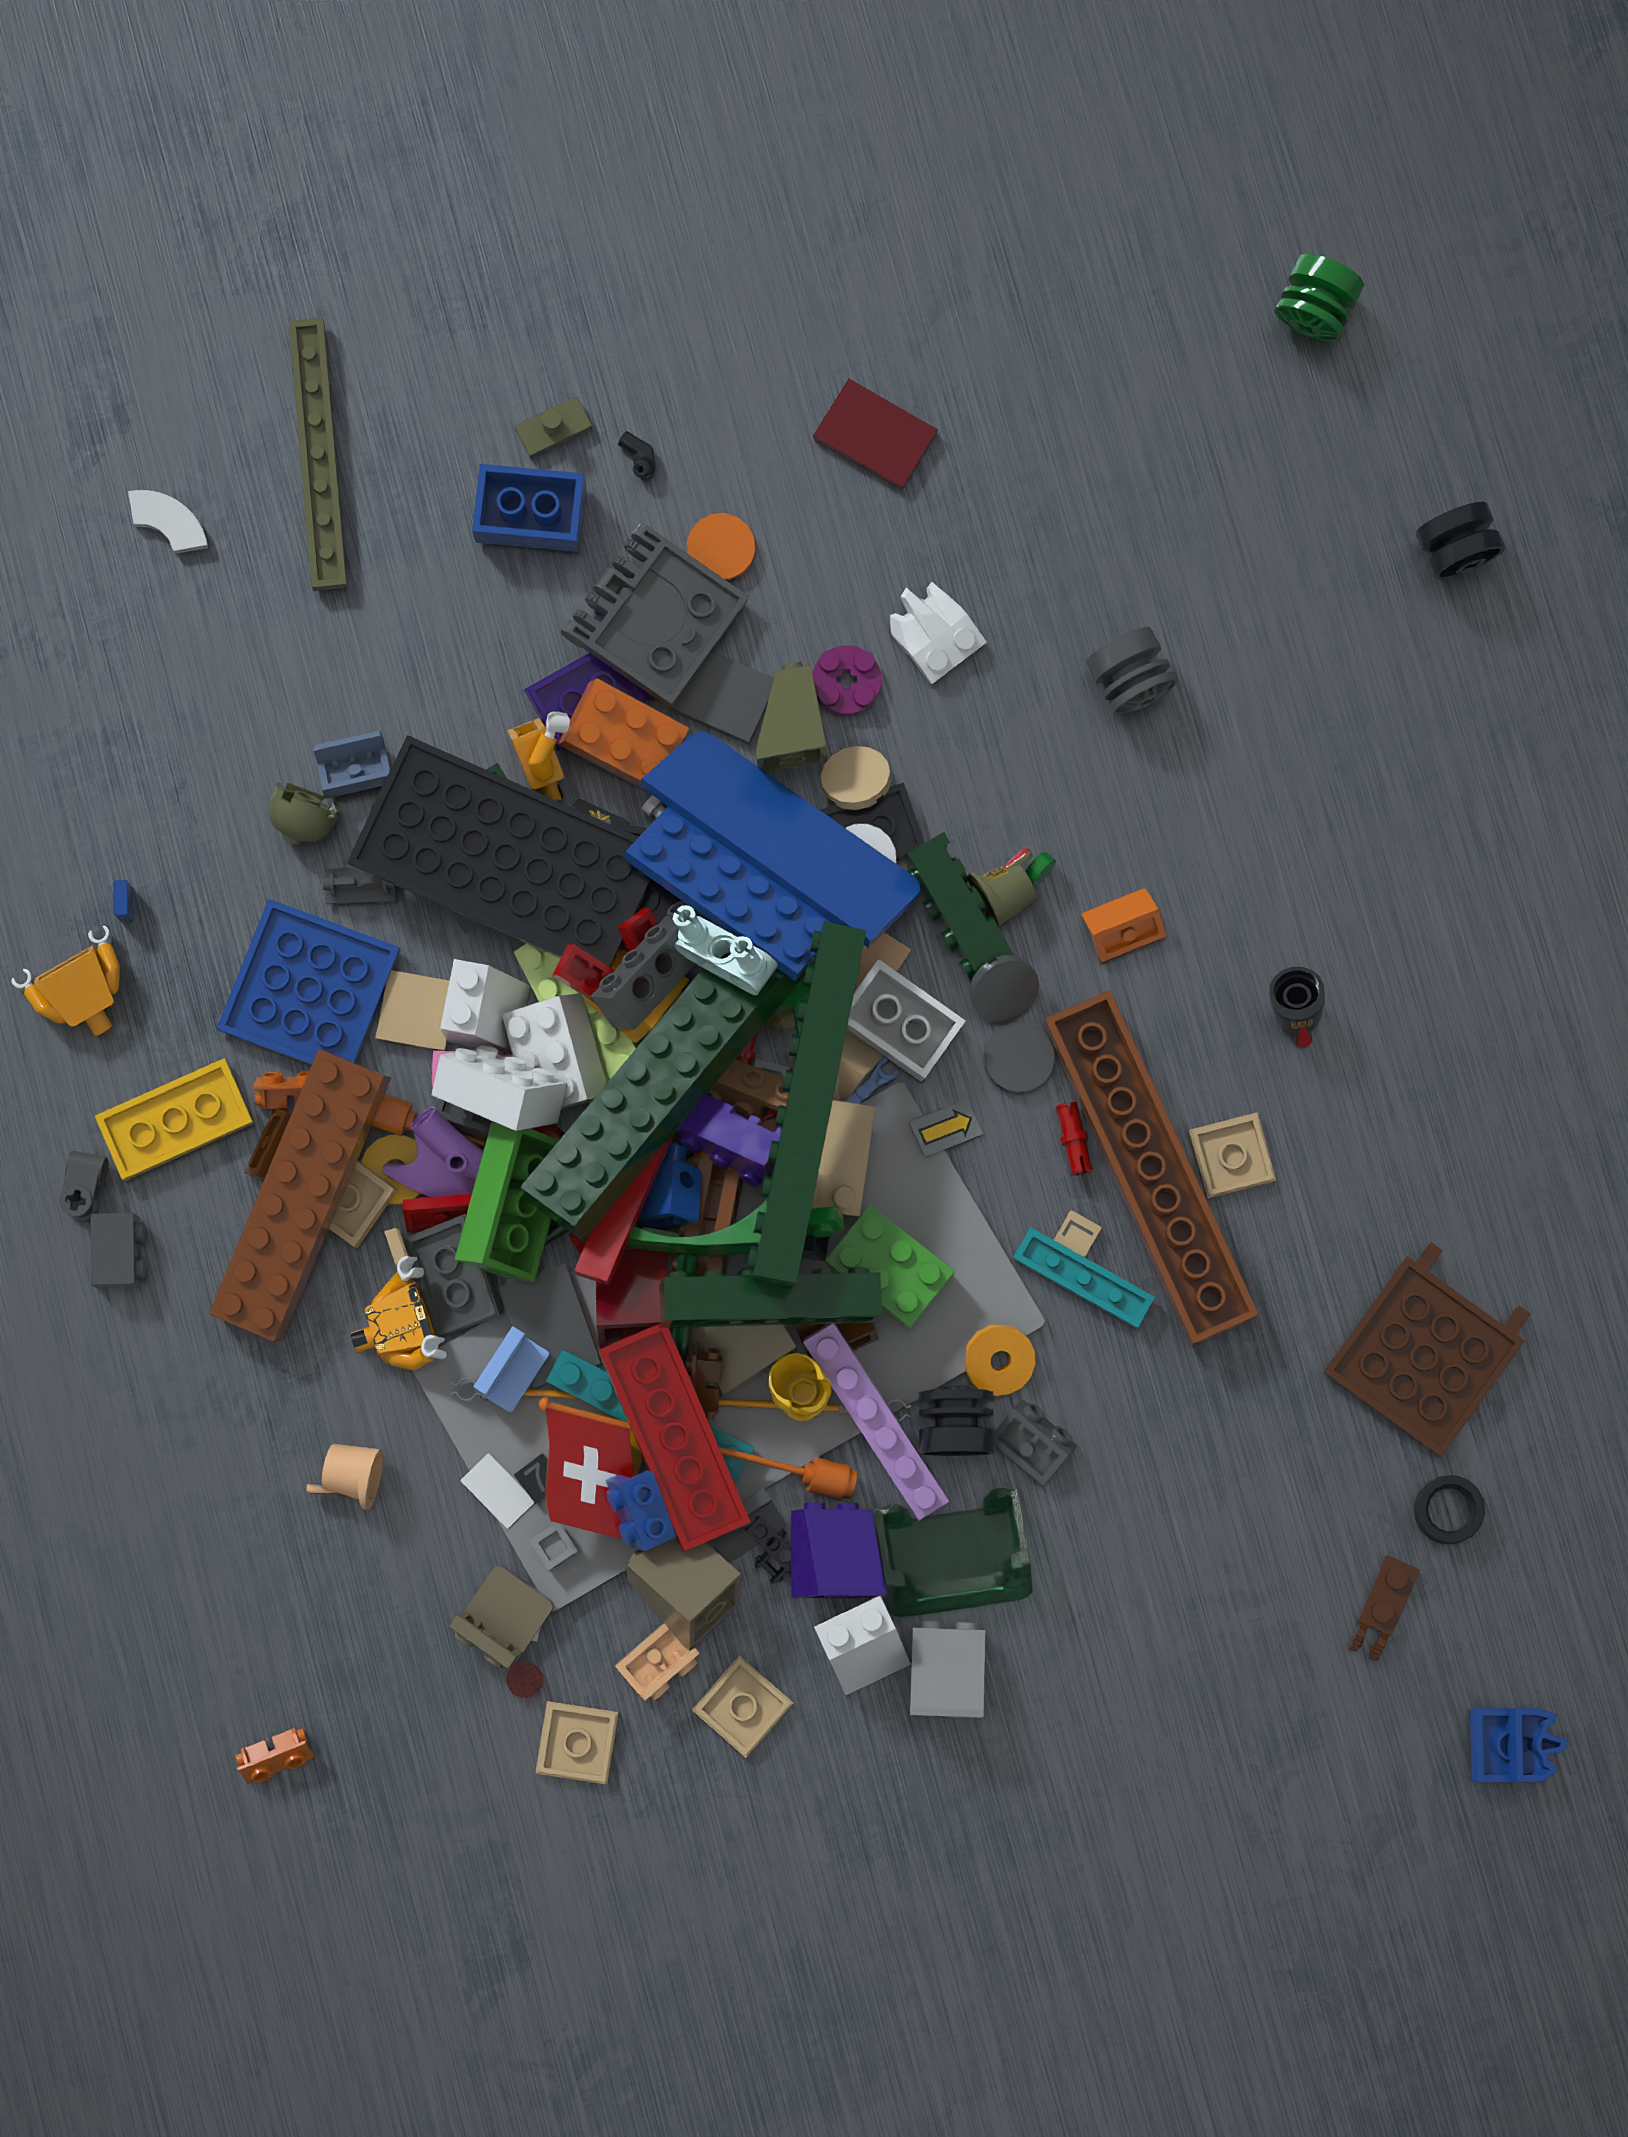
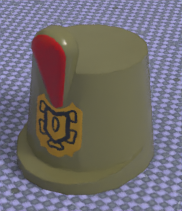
(1006, 888)

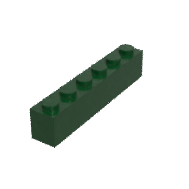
(741, 1301)

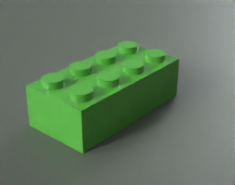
(501, 1225)

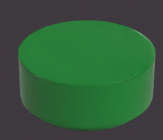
(1040, 868)

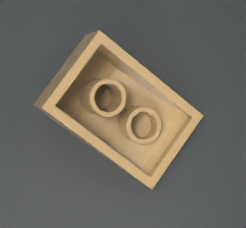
(844, 1158)

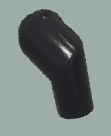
(642, 453)

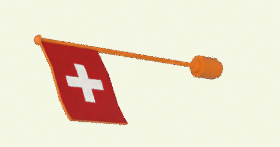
(594, 1447)

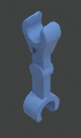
(876, 1081)

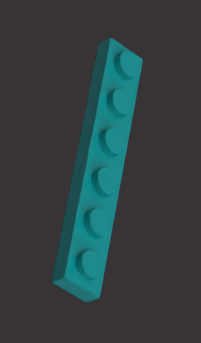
(594, 1387)

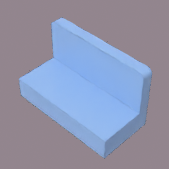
(511, 1370)

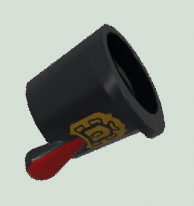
(1298, 1002)

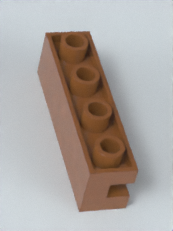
(717, 1209)

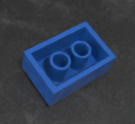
(529, 507)

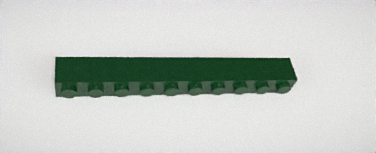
(807, 1104)

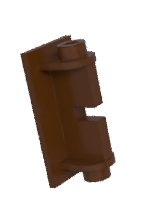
(705, 1368)

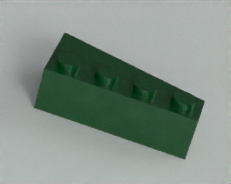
(956, 905)

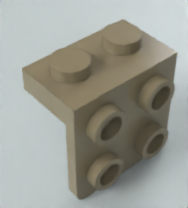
(502, 1617)

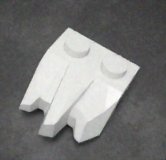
(935, 632)

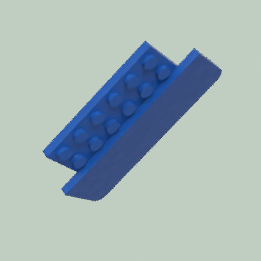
(762, 855)

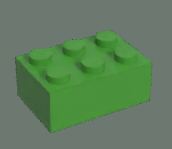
(908, 1271)

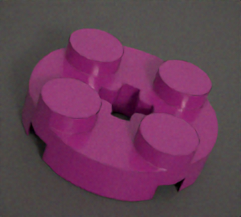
(860, 666)

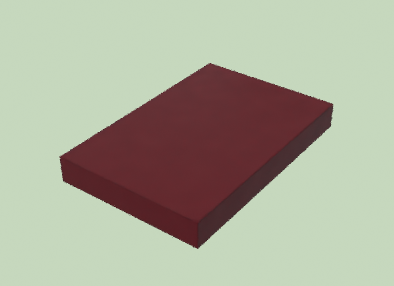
(875, 434)

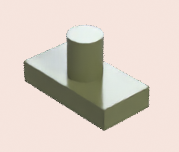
(553, 427)

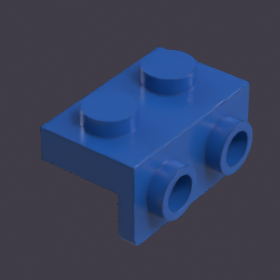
(640, 1510)

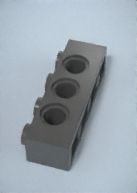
(650, 981)

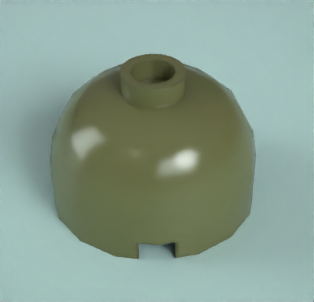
(301, 814)

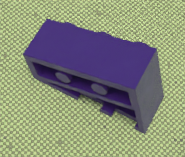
(729, 1139)

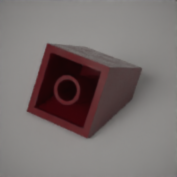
(632, 1297)

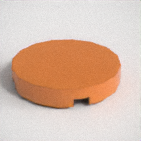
(722, 545)

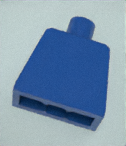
(674, 1194)

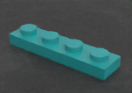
(1083, 1278)

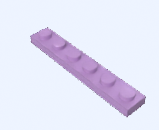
(876, 1420)

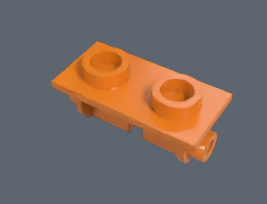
(277, 1088)
(259, 1763)

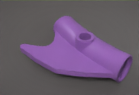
(436, 1168)

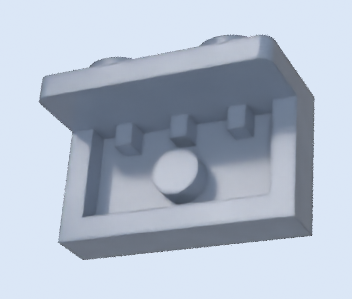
(352, 764)

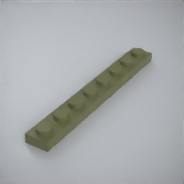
(318, 454)

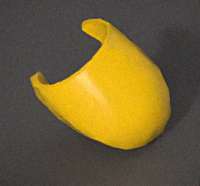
(799, 1386)

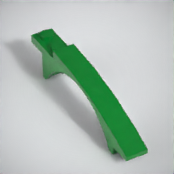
(733, 1239)

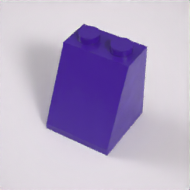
(834, 1553)

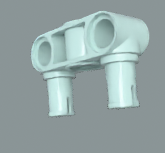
(707, 943)

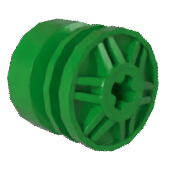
(1319, 297)

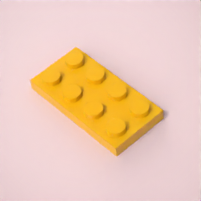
(174, 1119)

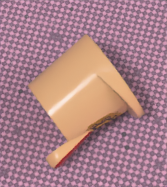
(352, 1473)

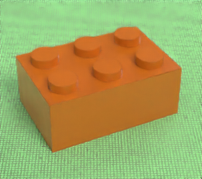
(620, 733)

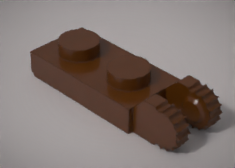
(1385, 1603)

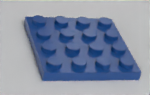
(307, 986)

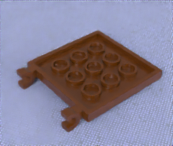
(1425, 1354)

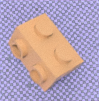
(656, 1662)

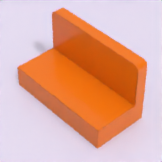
(1124, 924)

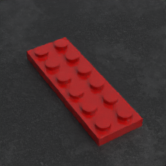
(674, 1436)

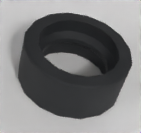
(1476, 1506)

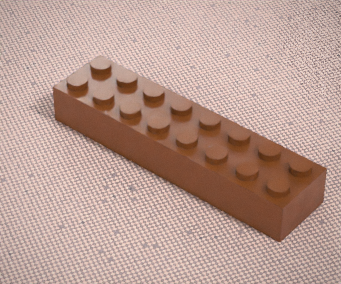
(300, 1196)

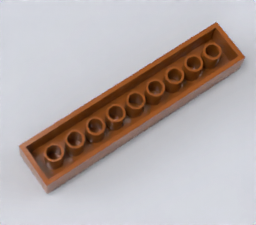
(1150, 1169)

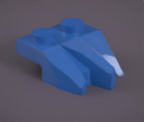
(1512, 1744)

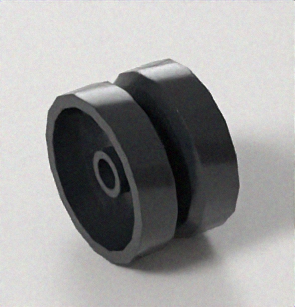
(1460, 540)

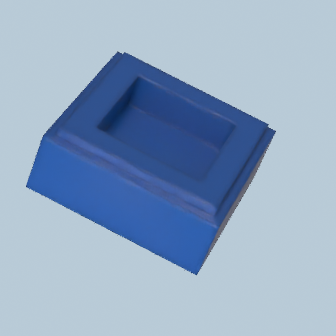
(123, 900)

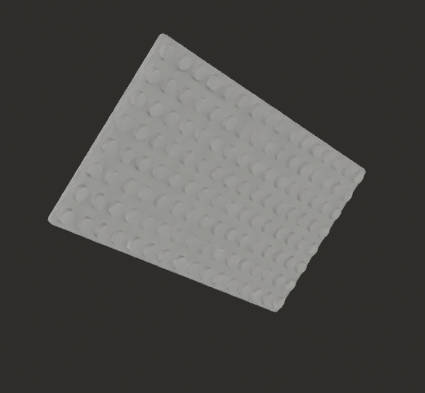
(901, 1183)

